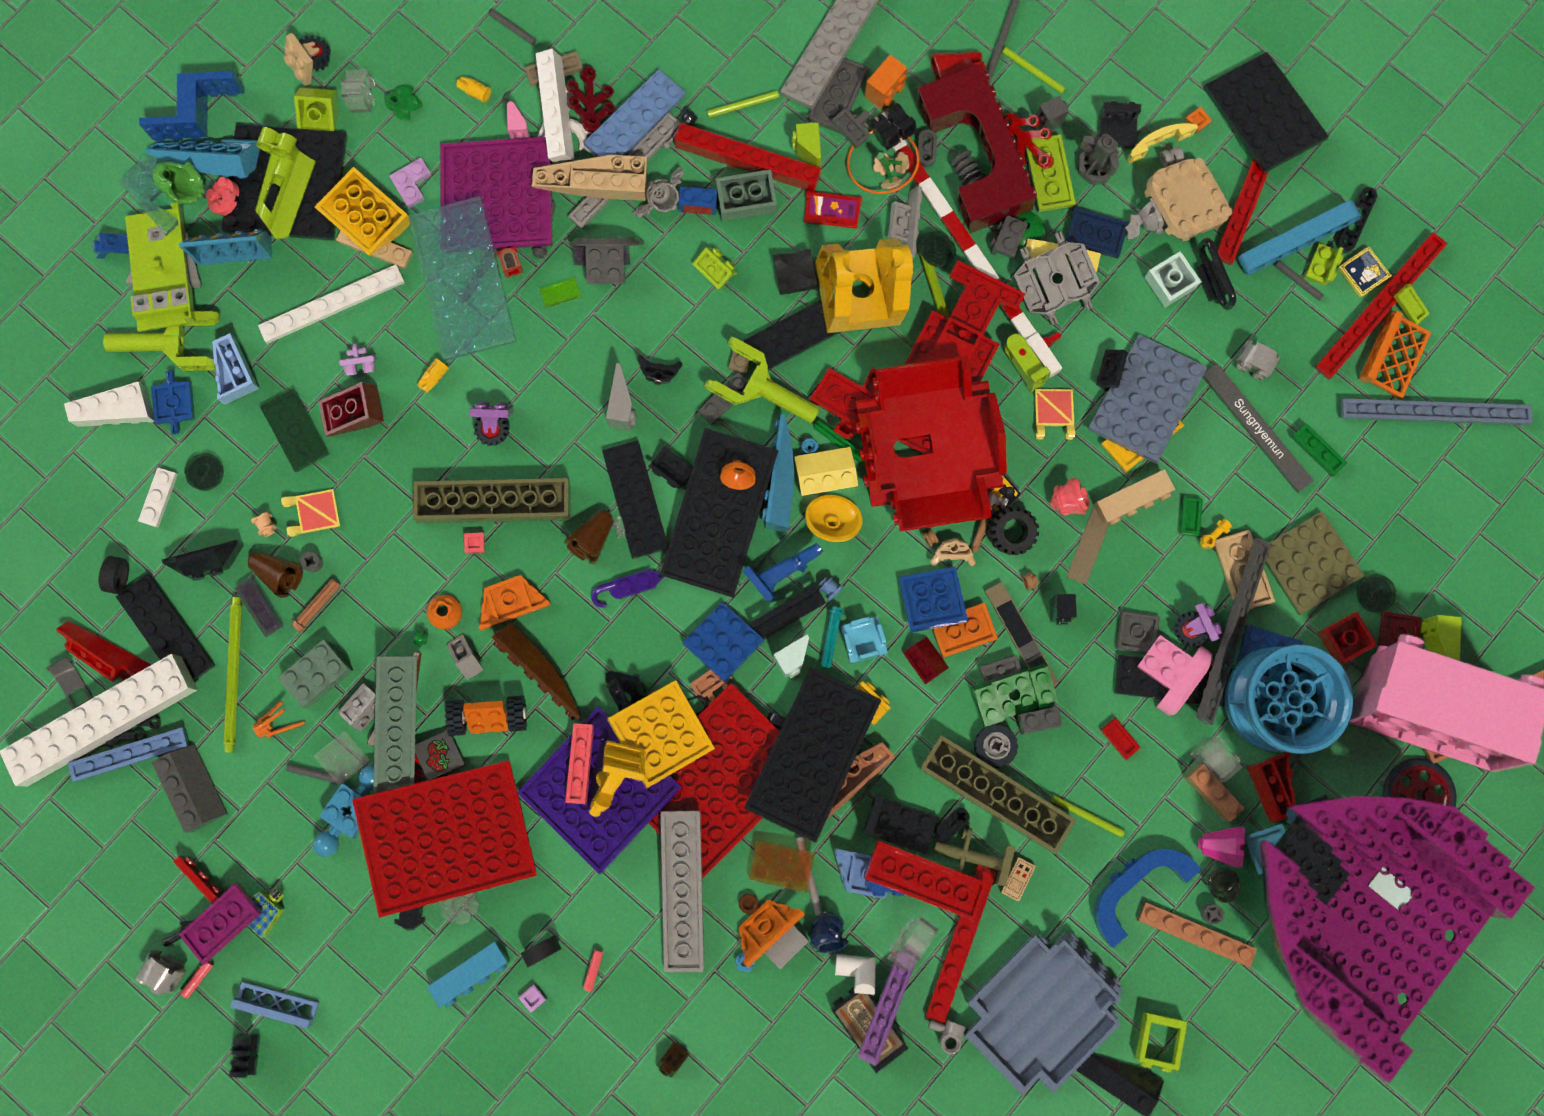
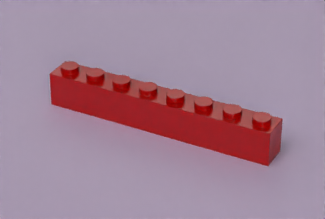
(747, 157)

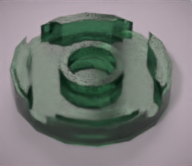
(937, 249)
(204, 472)
(1376, 593)

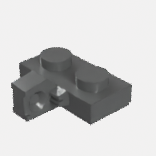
(852, 126)

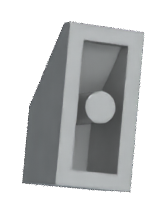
(464, 657)

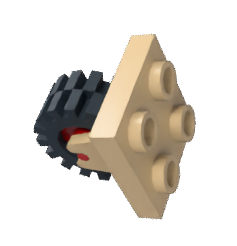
(305, 56)

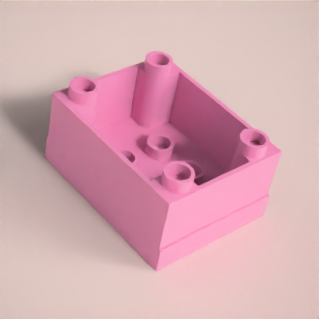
(1450, 706)

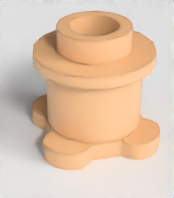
(264, 524)

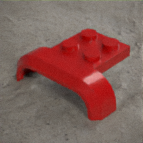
(839, 398)

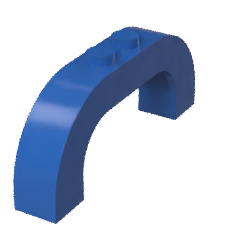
(1123, 881)

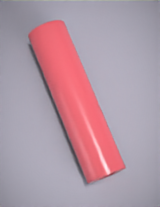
(593, 970)
(196, 980)

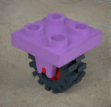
(491, 423)
(1195, 627)

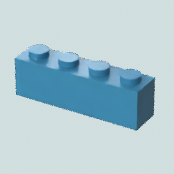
(468, 974)

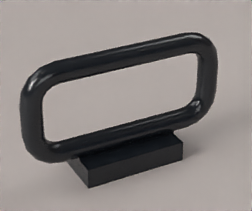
(1214, 276)

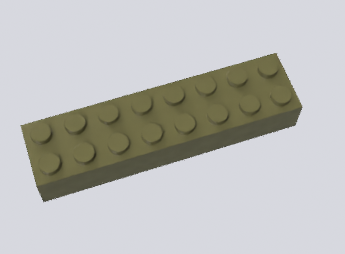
(492, 500)
(997, 794)

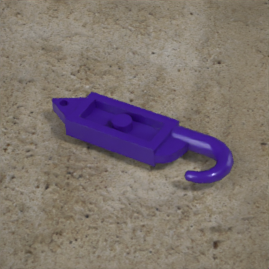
(627, 586)

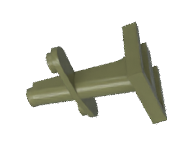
(963, 854)

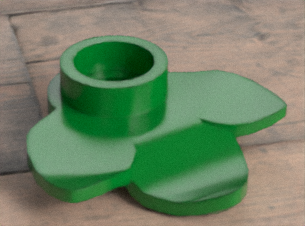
(405, 102)

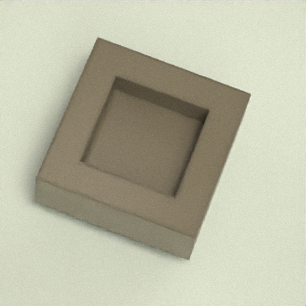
(739, 363)

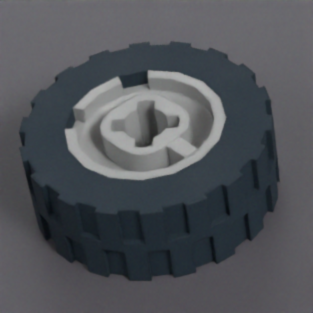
(996, 745)

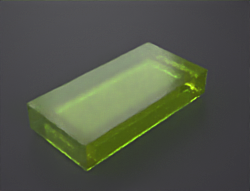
(560, 293)

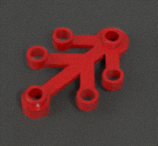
(1025, 137)

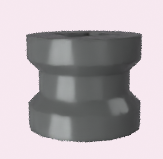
(314, 564)
(1216, 914)

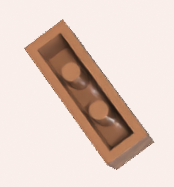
(1214, 793)

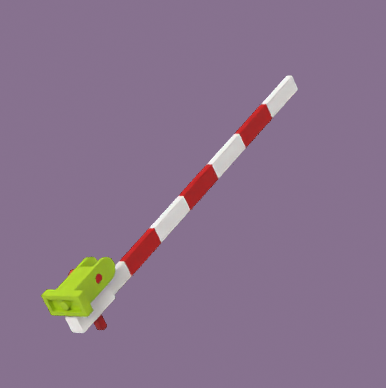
(1026, 351)

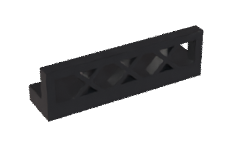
(788, 612)

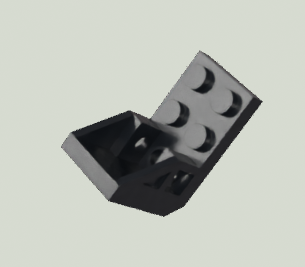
(900, 824)

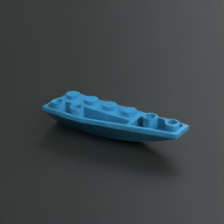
(781, 483)

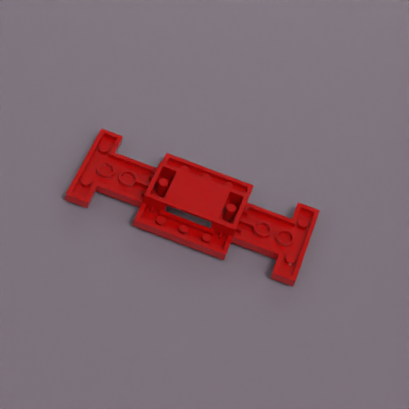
(963, 330)

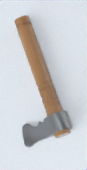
(994, 500)

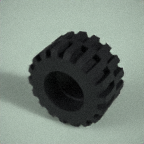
(1029, 530)

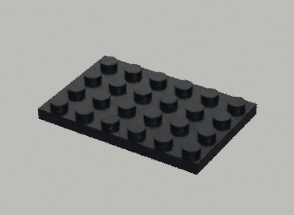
(1266, 112)

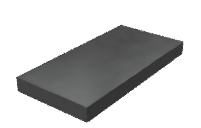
(839, 94)

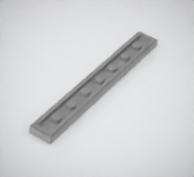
(647, 148)

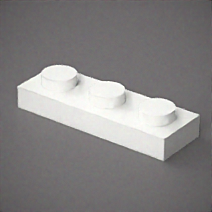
(157, 497)

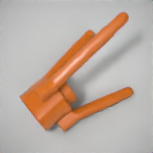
(264, 725)

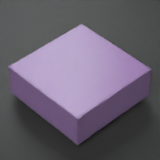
(532, 998)

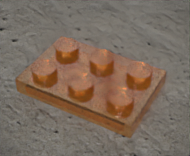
(782, 866)

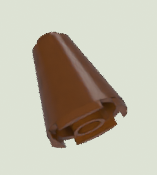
(590, 537)
(276, 573)

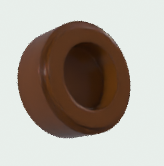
(748, 903)

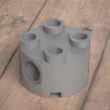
(1258, 360)
(160, 972)

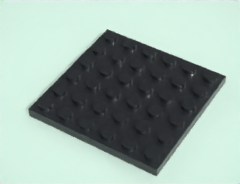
(328, 152)

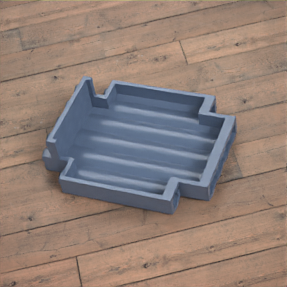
(1044, 1012)

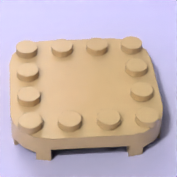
(1188, 198)

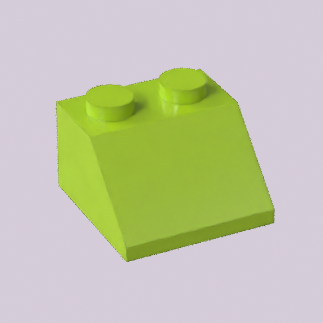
(316, 109)
(807, 143)

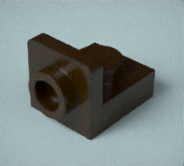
(672, 1060)

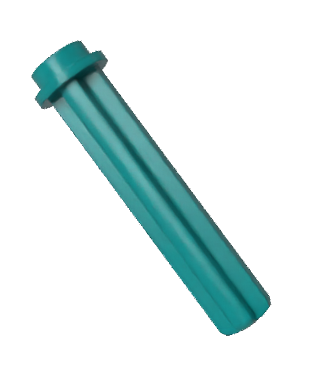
(831, 636)

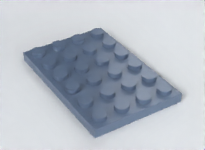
(1148, 400)

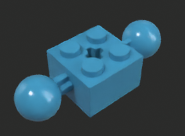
(335, 813)

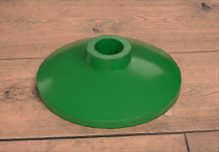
(1035, 228)

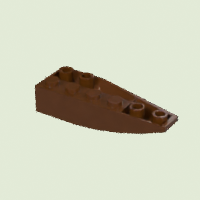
(537, 666)

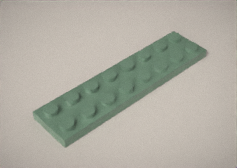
(394, 722)

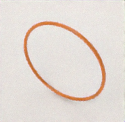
(884, 192)

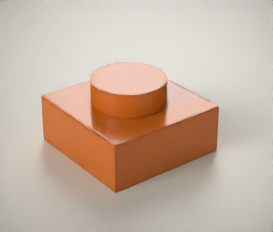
(1200, 118)

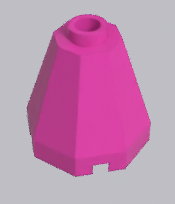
(1224, 846)

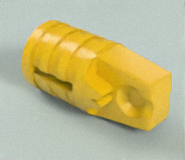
(474, 89)
(432, 375)

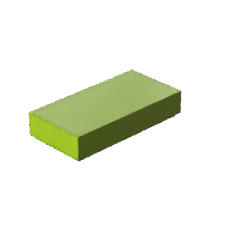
(1411, 304)

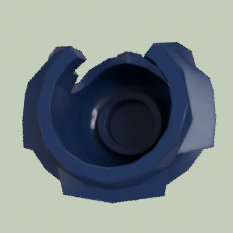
(827, 933)

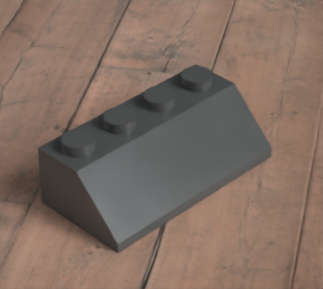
(189, 788)

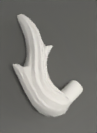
(578, 129)

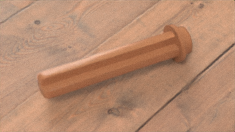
(313, 608)

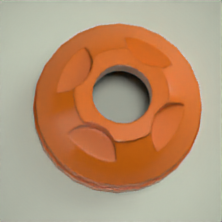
(738, 478)
(453, 616)

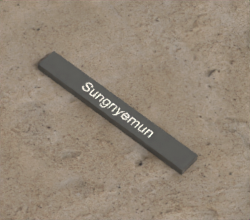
(1257, 428)

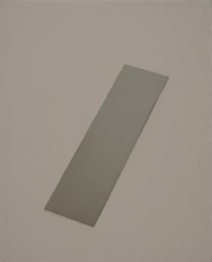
(1088, 549)

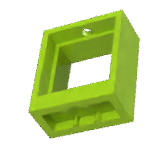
(1149, 1018)

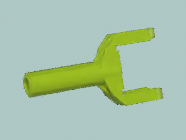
(169, 341)
(762, 386)

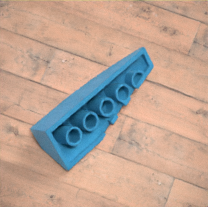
(226, 158)

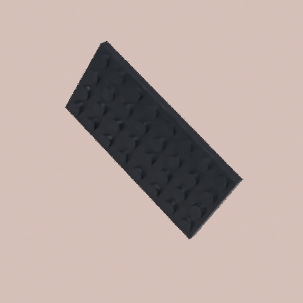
(717, 520)
(812, 755)

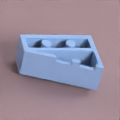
(232, 370)

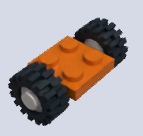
(486, 716)

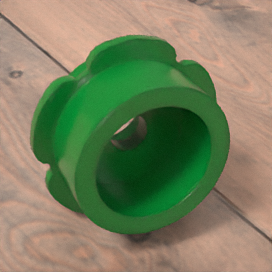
(420, 637)

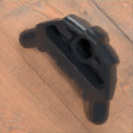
(658, 372)

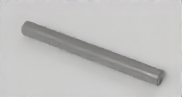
(812, 886)

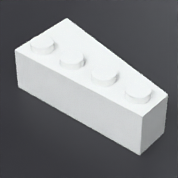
(113, 407)

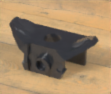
(618, 683)

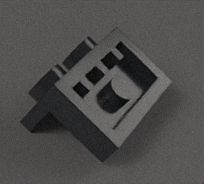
(1111, 369)

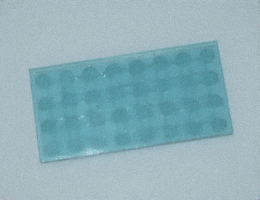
(462, 278)

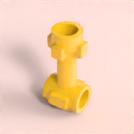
(1208, 541)

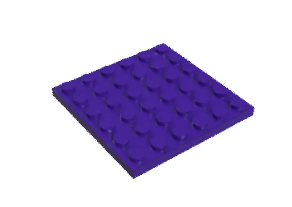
(602, 837)

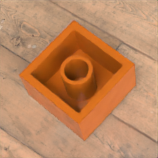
(886, 82)

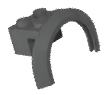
(605, 258)

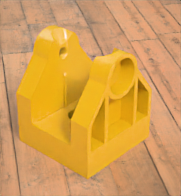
(884, 270)

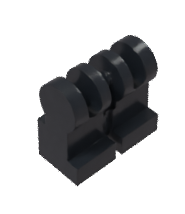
(900, 126)
(244, 1063)

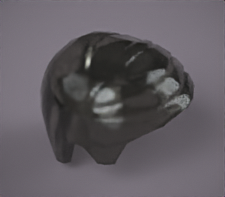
(1224, 885)

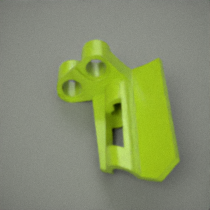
(291, 172)

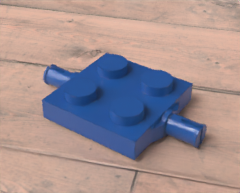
(172, 402)

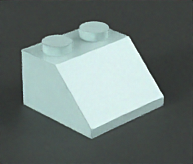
(791, 657)

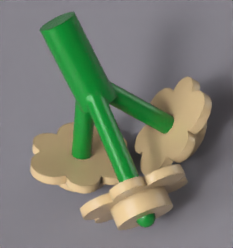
(884, 164)

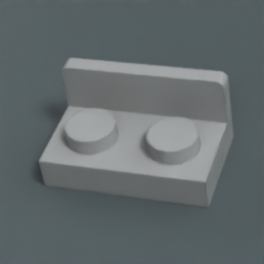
(359, 708)

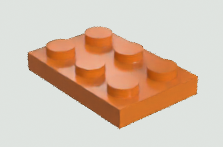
(966, 635)

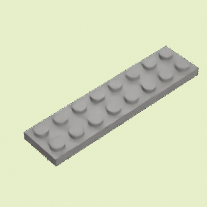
(827, 51)
(682, 891)

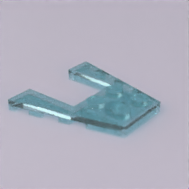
(141, 187)

